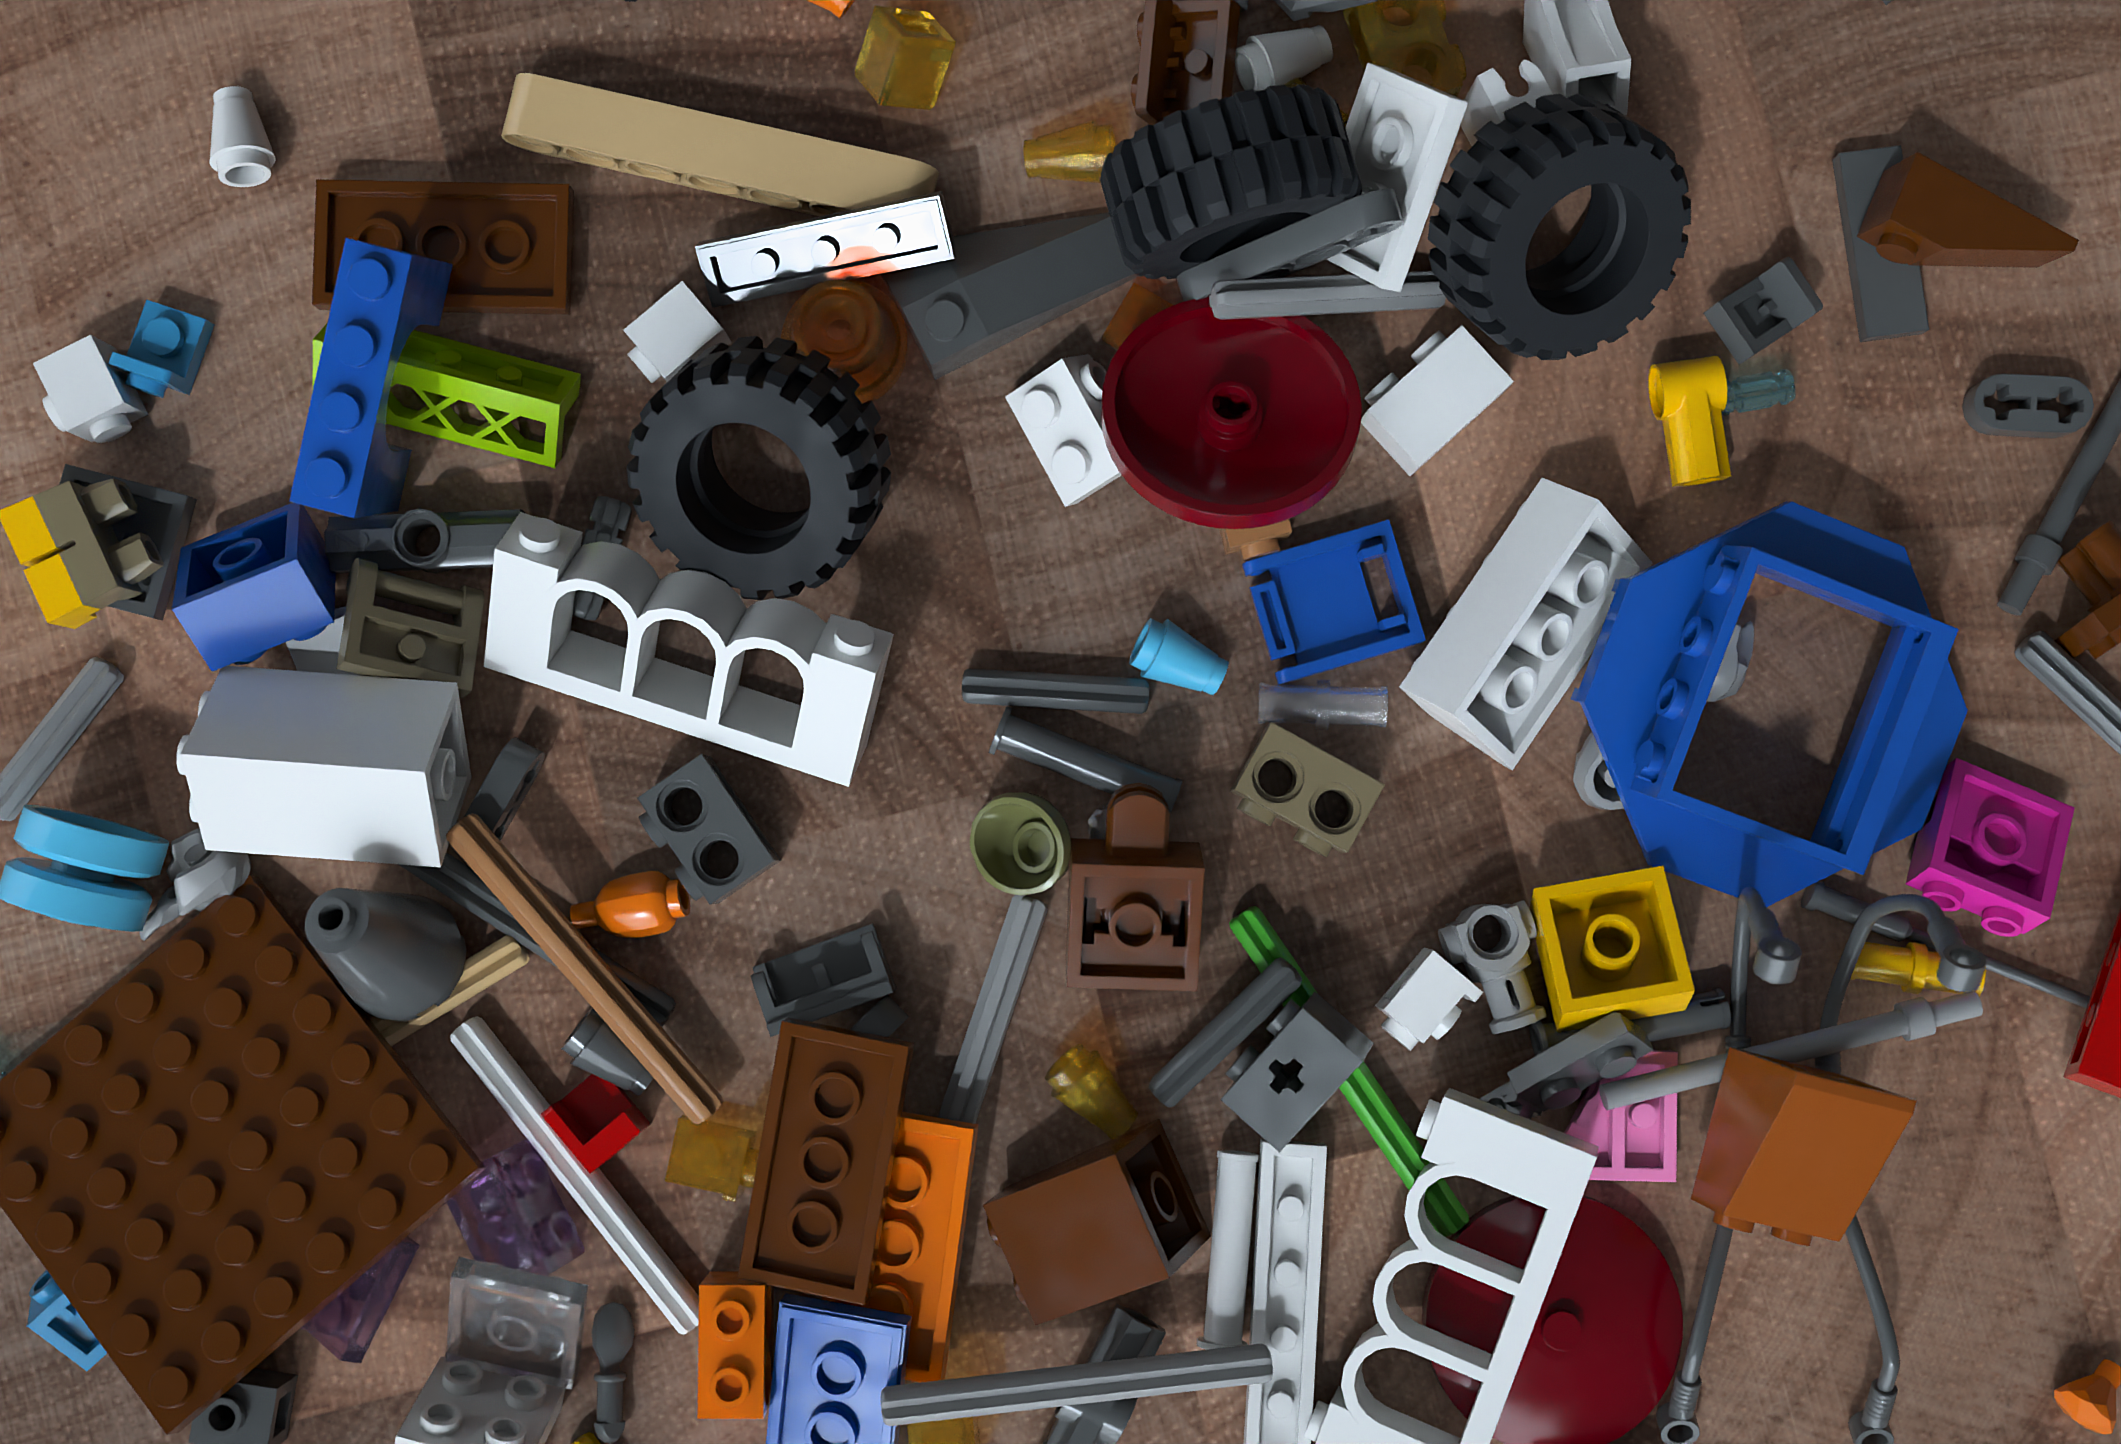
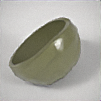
(1020, 843)

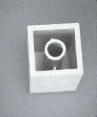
(327, 765)

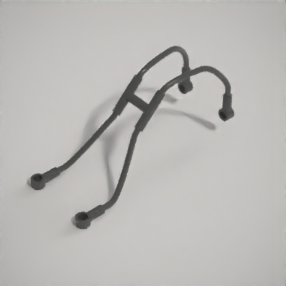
(1778, 962)

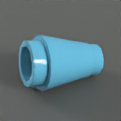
(1177, 658)

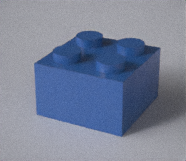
(255, 587)

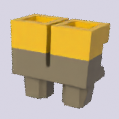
(75, 552)

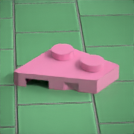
(1634, 1139)

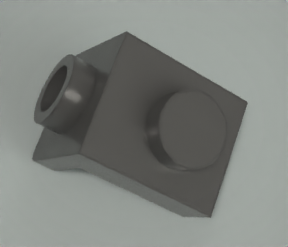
(1764, 310)

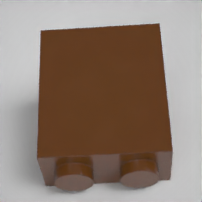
(1097, 1224)

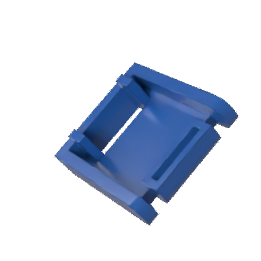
(1322, 605)

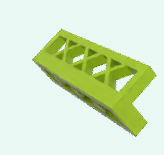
(488, 381)

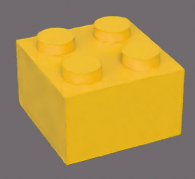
(1611, 948)

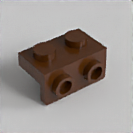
(1184, 55)

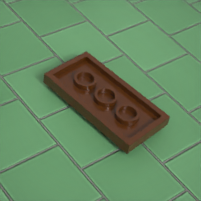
(503, 238)
(825, 1160)

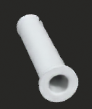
(1229, 1250)

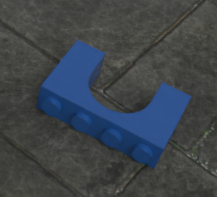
(344, 445)

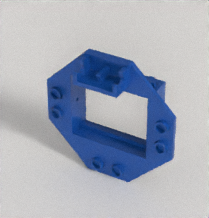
(1662, 660)

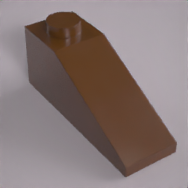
(1942, 219)

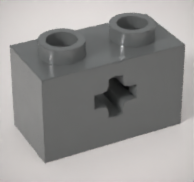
(1283, 1103)

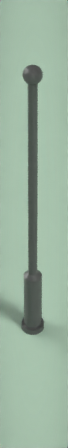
(1899, 928)

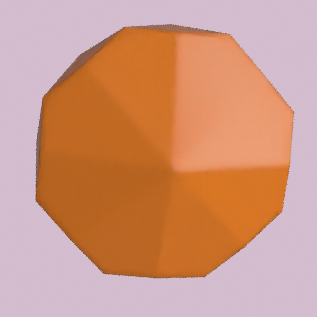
(2092, 1398)

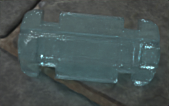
(1759, 391)

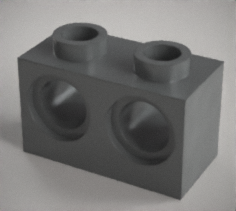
(721, 820)

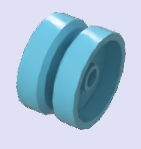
(81, 877)

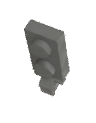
(1563, 1071)

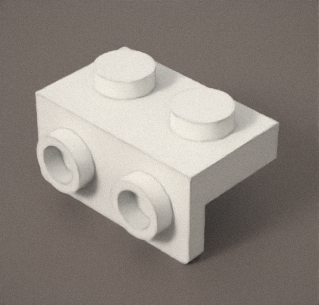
(1065, 426)

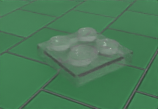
(516, 1321)

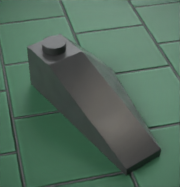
(1005, 286)

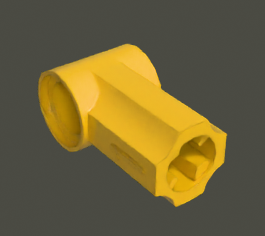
(1690, 403)

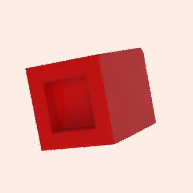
(595, 1121)

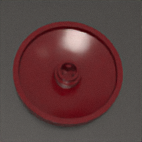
(1230, 415)
(1600, 1338)

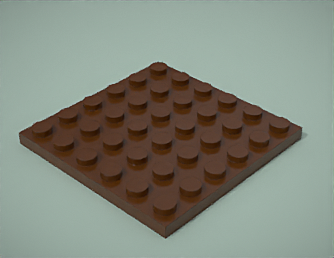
(218, 1153)

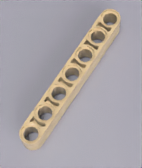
(706, 149)

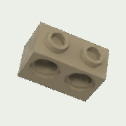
(1312, 774)

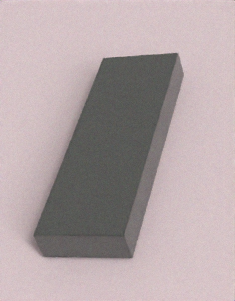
(1884, 293)

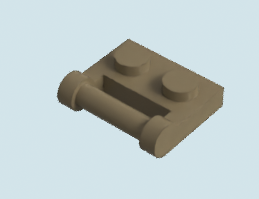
(405, 645)

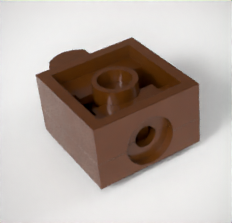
(1134, 900)

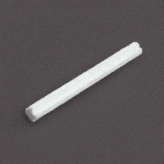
(590, 1191)

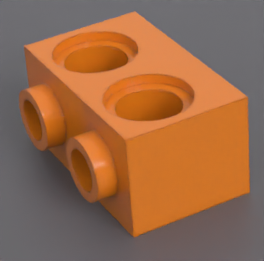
(734, 1347)

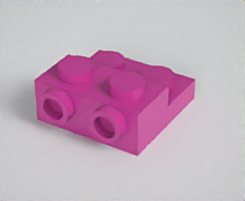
(1991, 850)

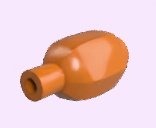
(634, 906)

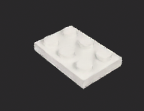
(1400, 143)

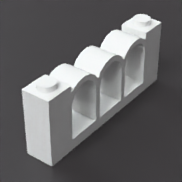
(532, 639)
(1508, 1154)

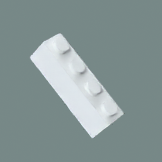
(1525, 622)

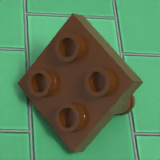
(2097, 574)

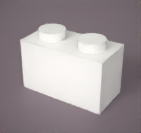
(1434, 399)

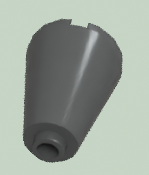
(388, 949)

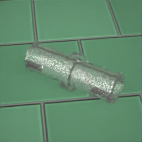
(1323, 705)

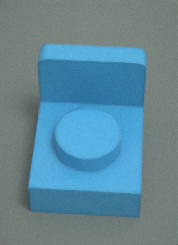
(164, 350)
(60, 1324)

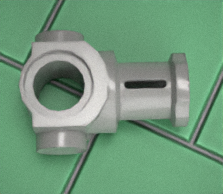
(1501, 967)

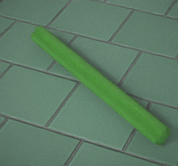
(1360, 1087)

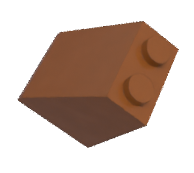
(1794, 1147)

